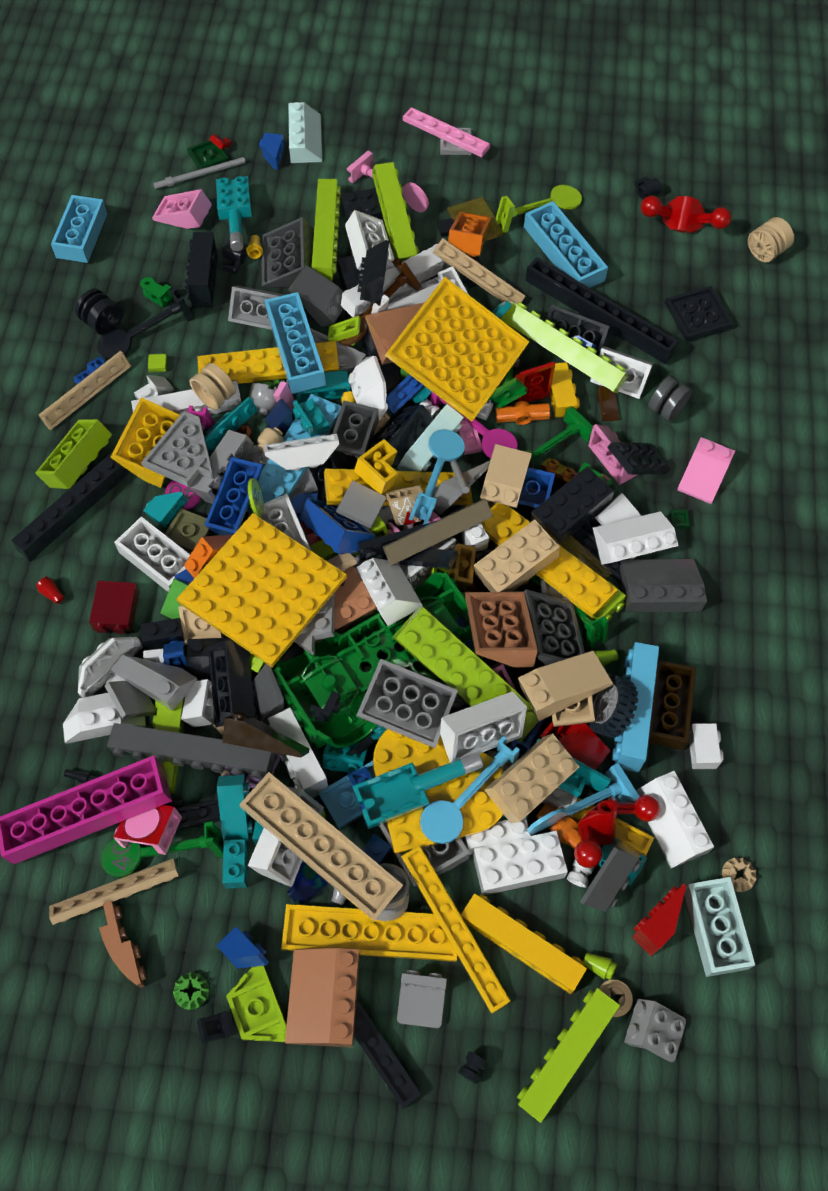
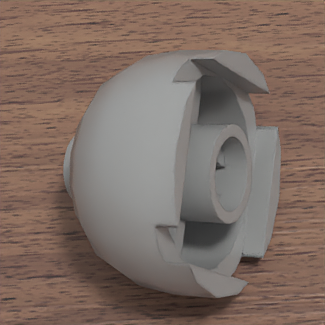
(263, 397)

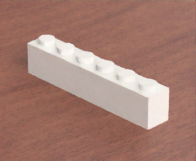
(181, 400)

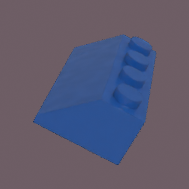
(232, 497)
(333, 527)

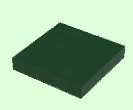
(207, 155)

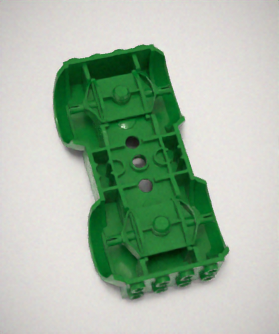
(338, 658)

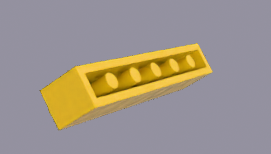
(523, 944)

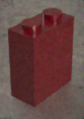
(114, 607)

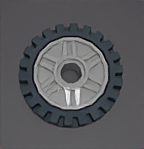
(614, 707)

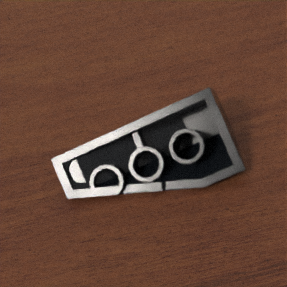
(583, 326)

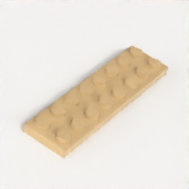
(321, 846)

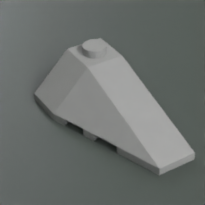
(450, 491)
(158, 680)

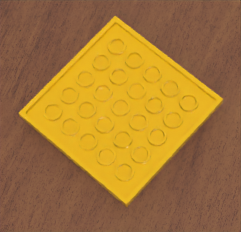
(457, 349)
(262, 589)

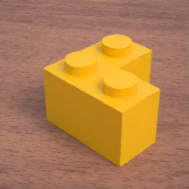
(376, 467)

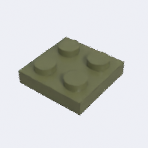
(187, 529)

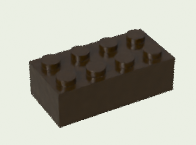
(672, 705)

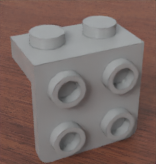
(421, 999)
(655, 1029)

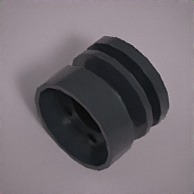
(98, 311)

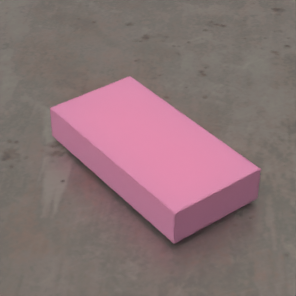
(283, 392)

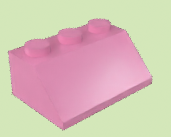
(599, 441)

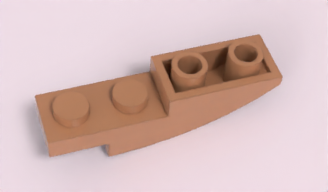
(122, 953)

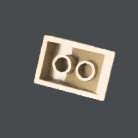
(506, 475)
(577, 713)

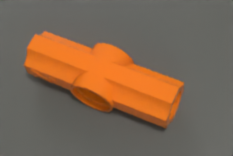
(522, 413)
(566, 827)

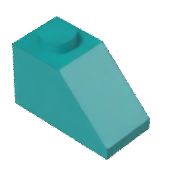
(165, 507)

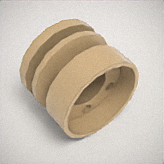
(770, 239)

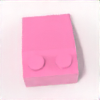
(183, 209)
(706, 470)

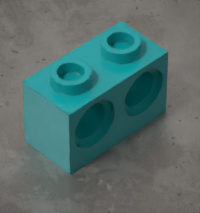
(235, 863)

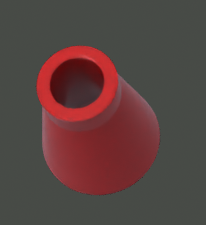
(49, 589)

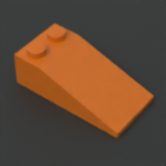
(469, 233)

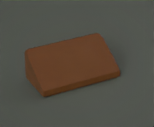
(607, 404)

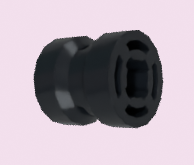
(472, 1068)

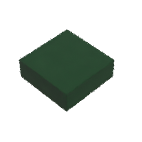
(679, 519)

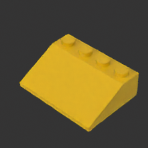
(140, 436)

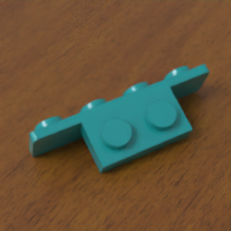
(230, 421)
(584, 775)

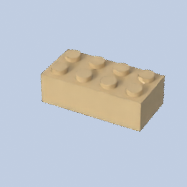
(517, 559)
(531, 778)

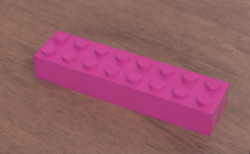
(83, 810)

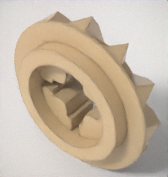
(749, 874)
(618, 988)

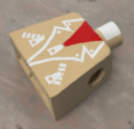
(401, 505)

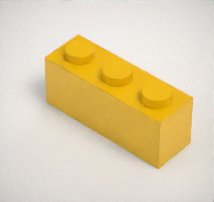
(563, 390)

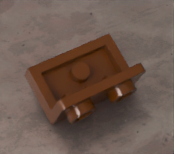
(562, 473)

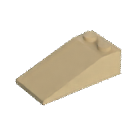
(563, 683)

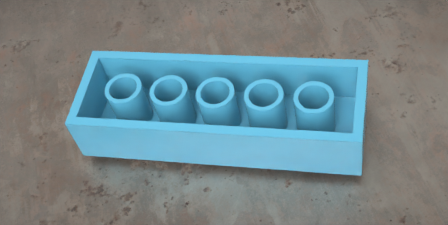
(565, 245)
(295, 343)
(633, 742)

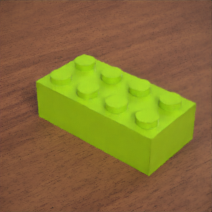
(74, 454)

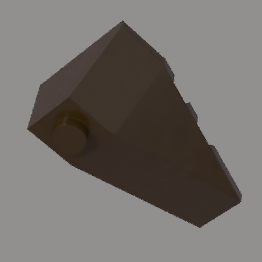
(252, 733)

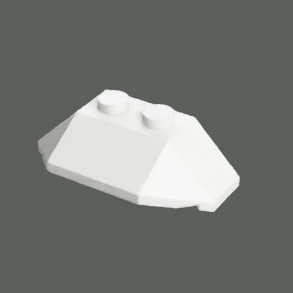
(369, 385)
(302, 452)
(96, 668)
(95, 718)

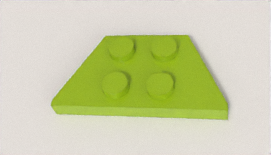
(257, 1008)

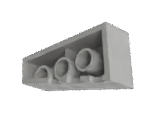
(232, 445)

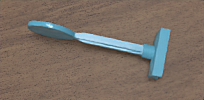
(446, 447)
(619, 787)
(442, 819)

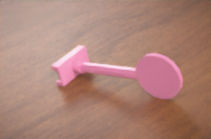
(412, 193)

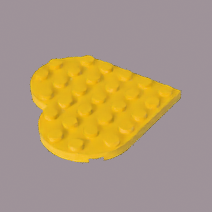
(405, 831)

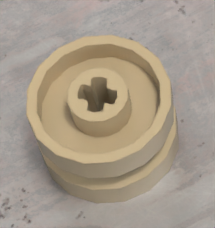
(212, 386)

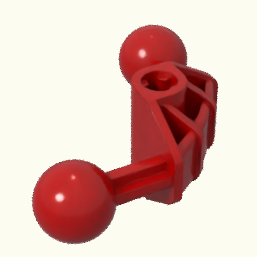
(685, 214)
(599, 825)

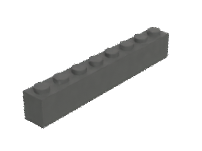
(189, 750)

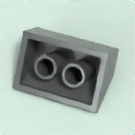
(612, 877)

